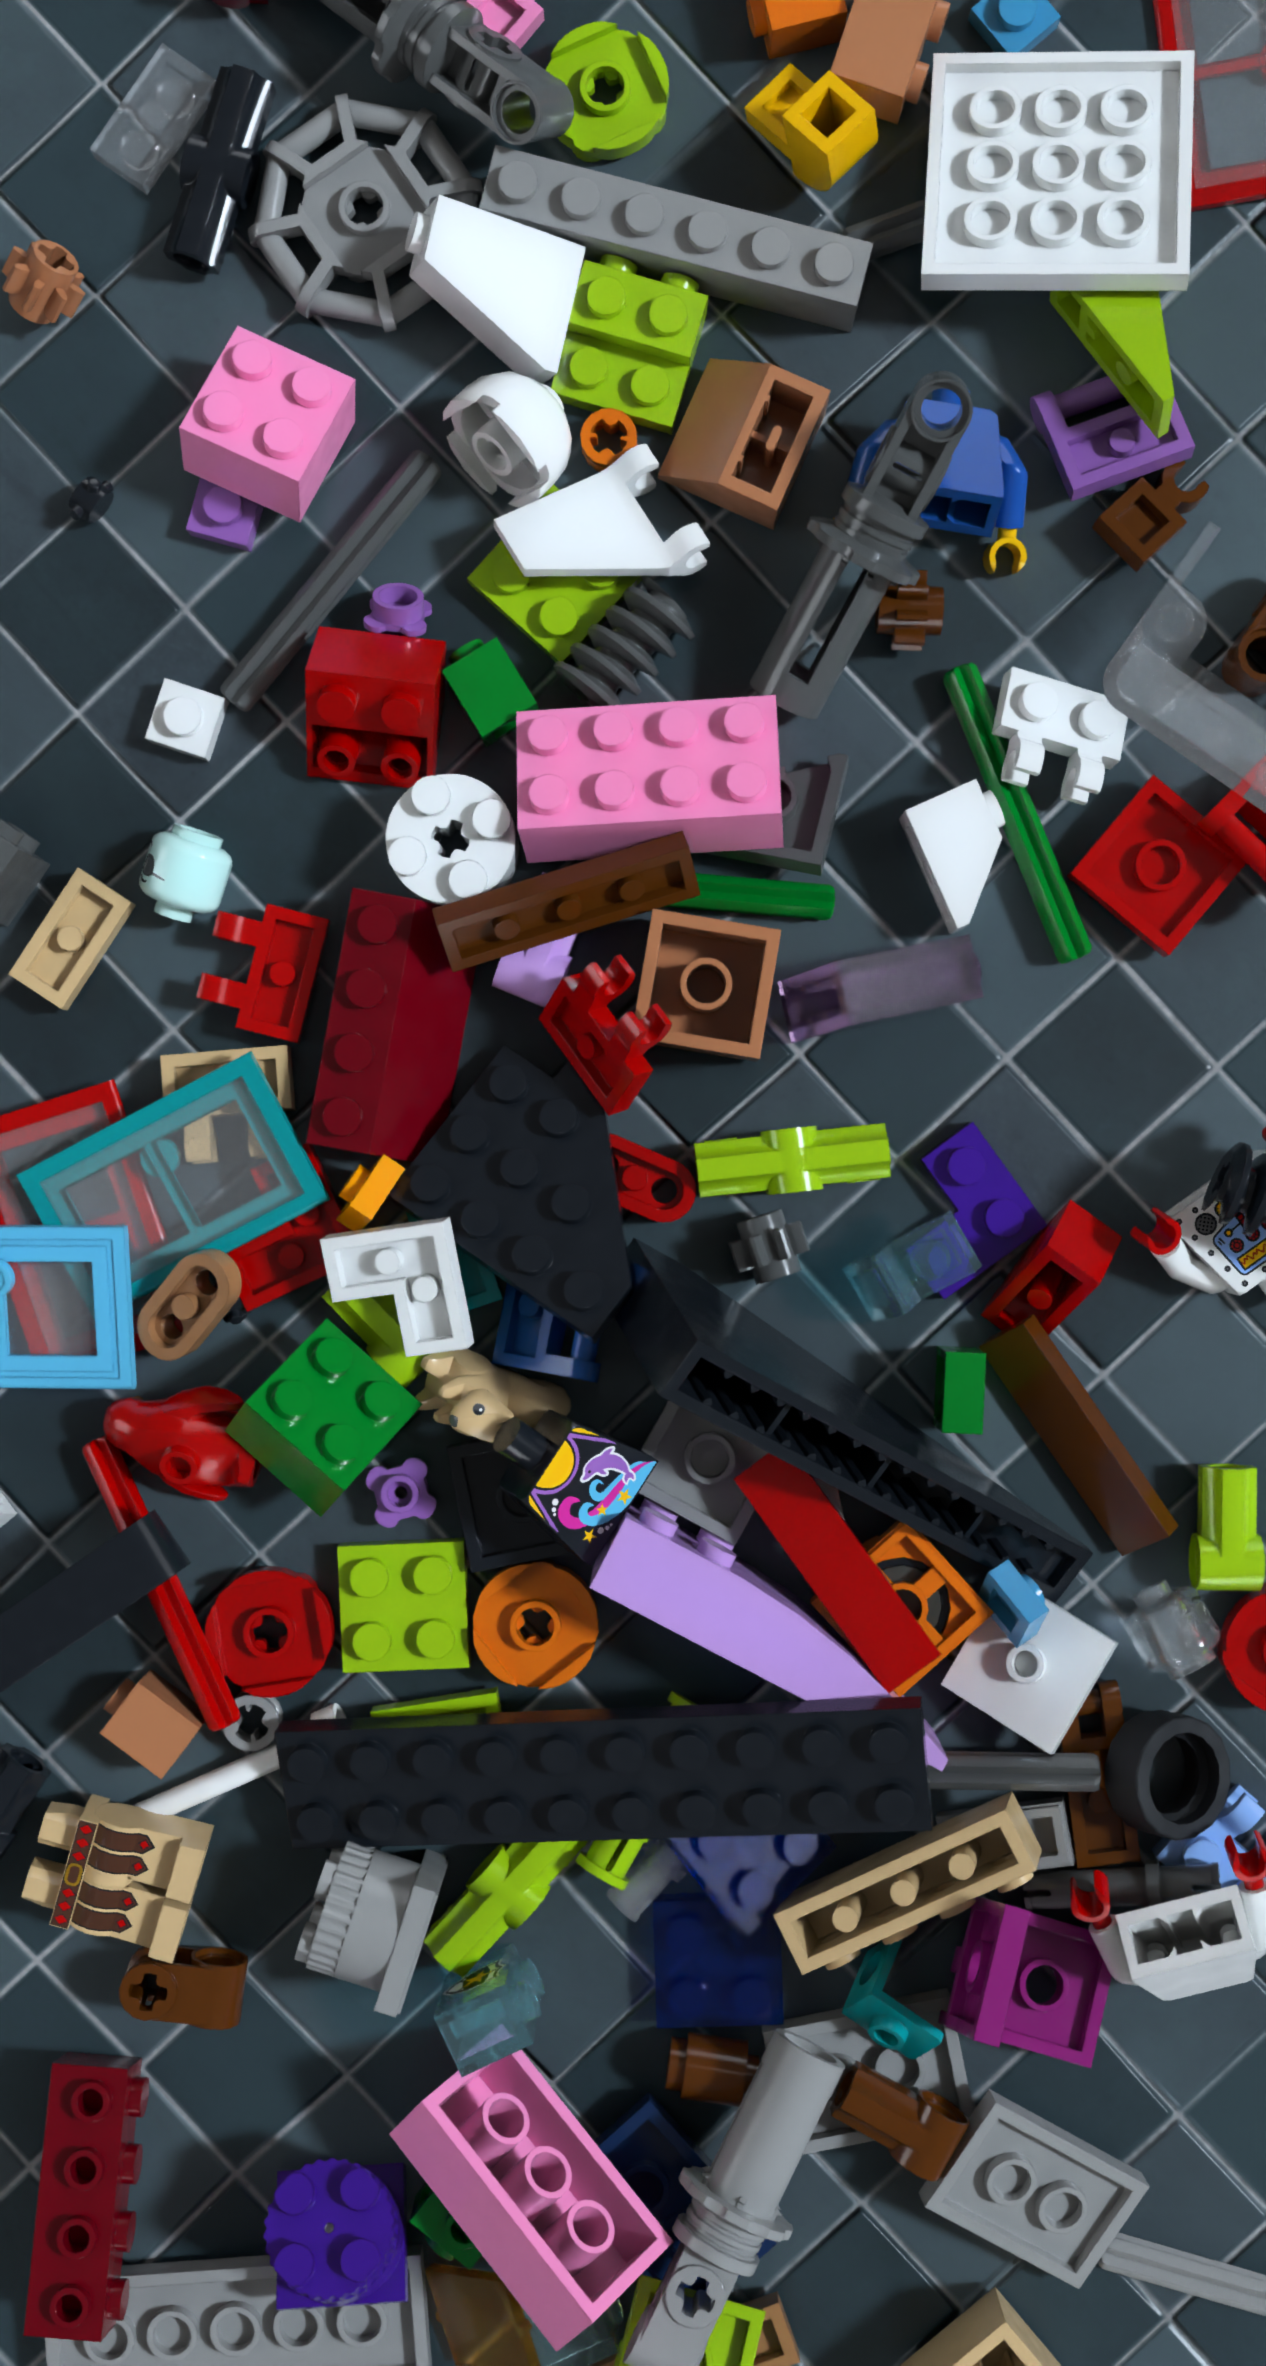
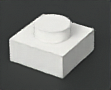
(186, 719)

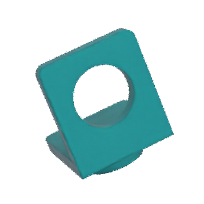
(881, 2015)

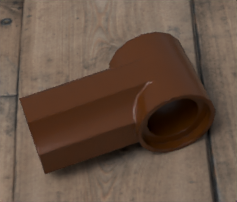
(915, 2127)

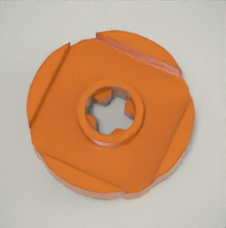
(531, 1660)

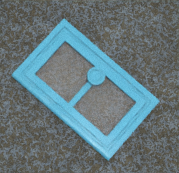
(66, 1307)

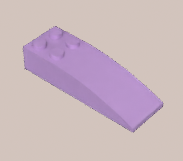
(732, 1609)

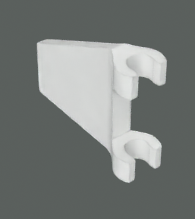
(600, 528)

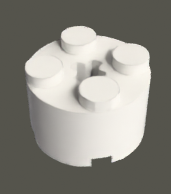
(436, 809)

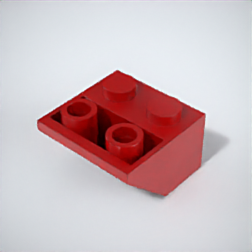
(373, 706)

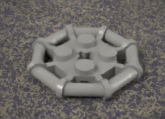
(332, 187)

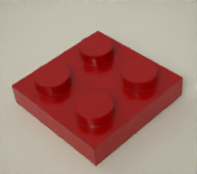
(1157, 867)

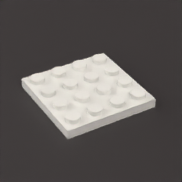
(1059, 171)

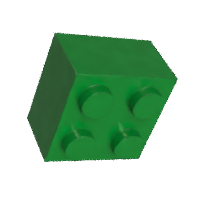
(322, 1417)

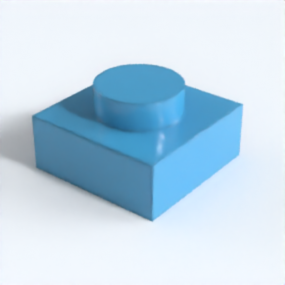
(1014, 23)
(1015, 1601)

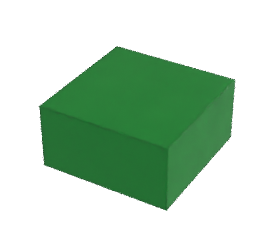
(959, 1390)

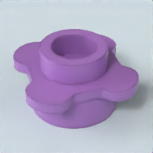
(398, 610)
(410, 1476)

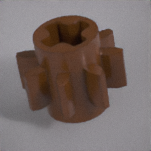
(911, 613)

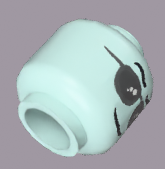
(185, 872)

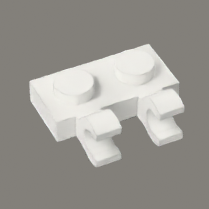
(1061, 719)

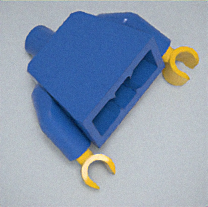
(981, 486)

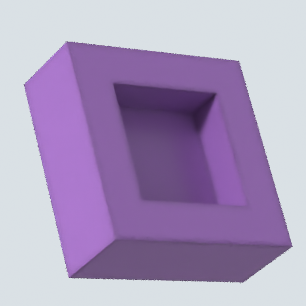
(223, 516)

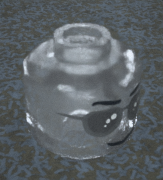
(1172, 1629)

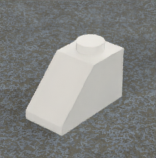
(955, 847)

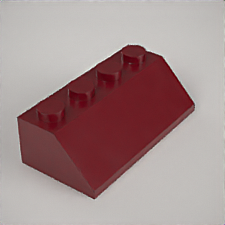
(390, 1031)

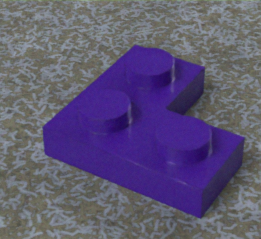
(985, 1198)

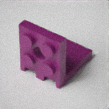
(991, 1976)

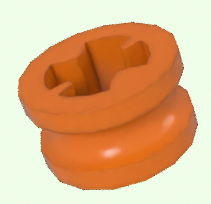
(611, 421)

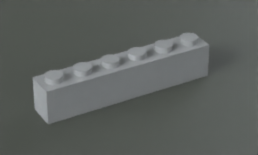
(661, 231)

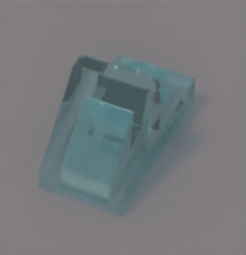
(912, 1267)

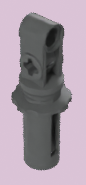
(464, 60)
(872, 531)

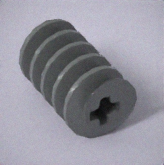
(625, 647)

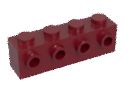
(84, 2197)

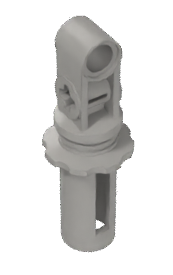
(736, 2200)

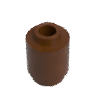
(710, 2068)

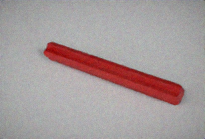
(168, 1598)

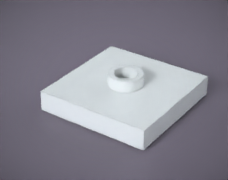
(1037, 1684)

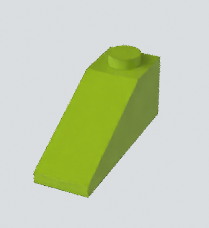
(1129, 343)

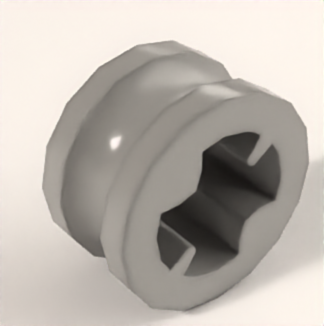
(271, 1720)

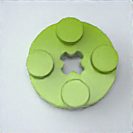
(623, 59)

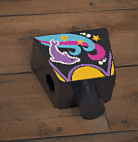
(571, 1479)

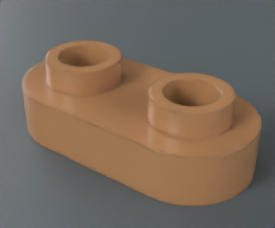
(192, 1300)

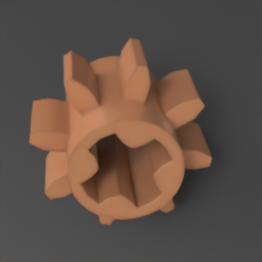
(43, 282)

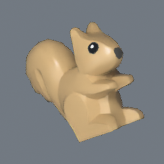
(481, 1397)

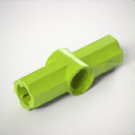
(792, 1160)
(497, 1897)

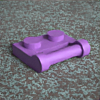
(1106, 447)

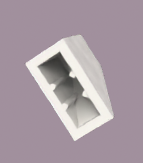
(498, 281)

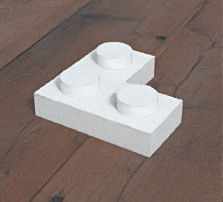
(417, 1267)

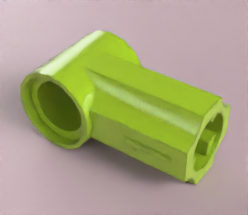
(378, 1325)
(1226, 1548)

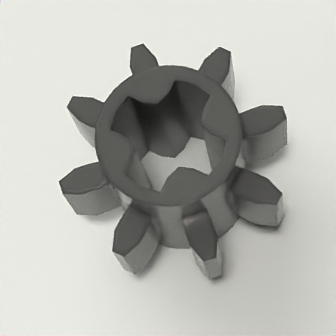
(769, 1246)

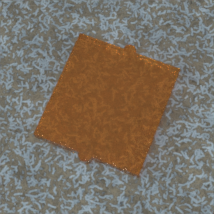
(480, 2318)

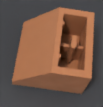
(745, 437)

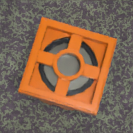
(919, 1578)

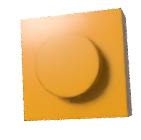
(367, 1191)

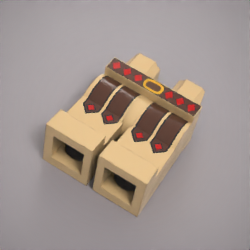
(124, 1874)

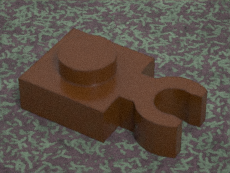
(1148, 517)

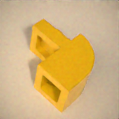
(815, 125)

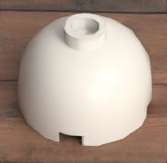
(510, 435)

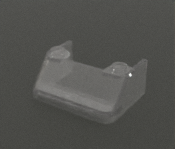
(1180, 699)

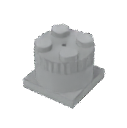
(372, 1920)

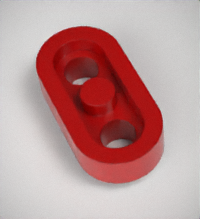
(638, 1172)

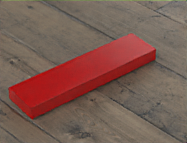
(838, 1570)

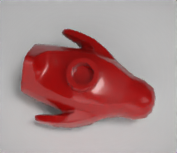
(185, 1440)

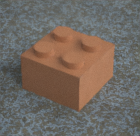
(709, 982)

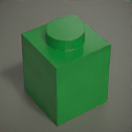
(488, 688)

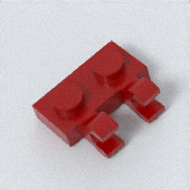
(280, 974)
(594, 1042)

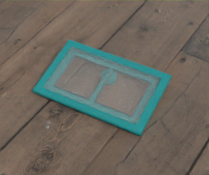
(184, 1173)

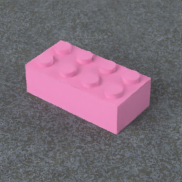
(647, 771)
(532, 2193)

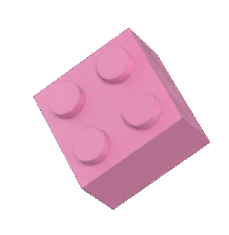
(268, 423)

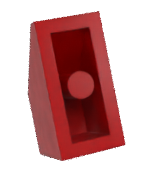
(1055, 1270)

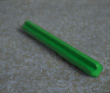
(1021, 818)

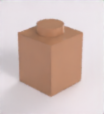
(152, 1722)

